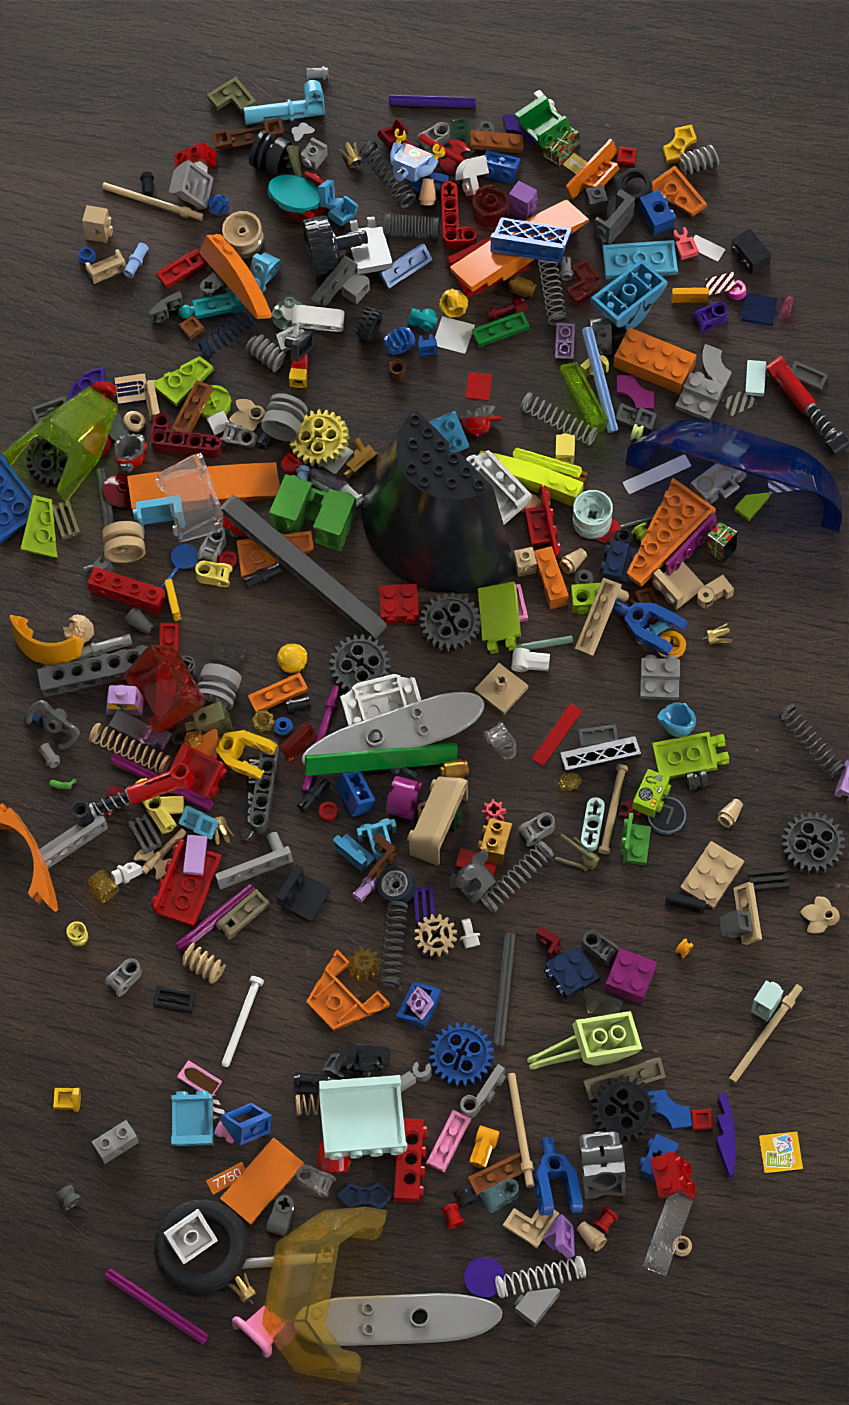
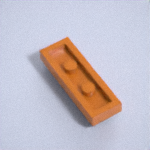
(278, 693)

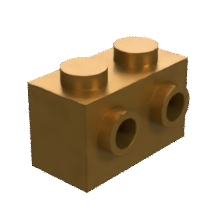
(495, 840)

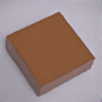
(191, 327)

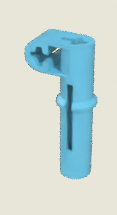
(291, 109)

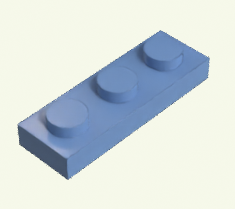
(405, 265)

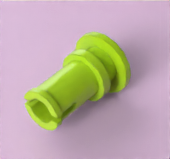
(640, 531)

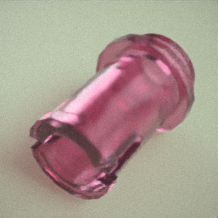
(786, 308)

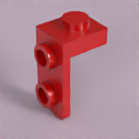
(196, 153)

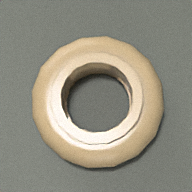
(134, 427)

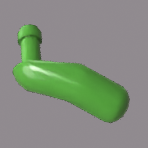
(62, 785)

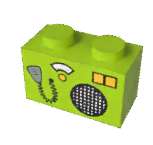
(651, 792)

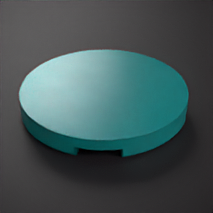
(294, 193)

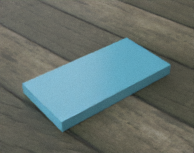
(657, 254)

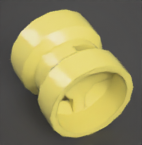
(76, 929)

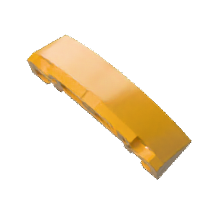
(42, 652)

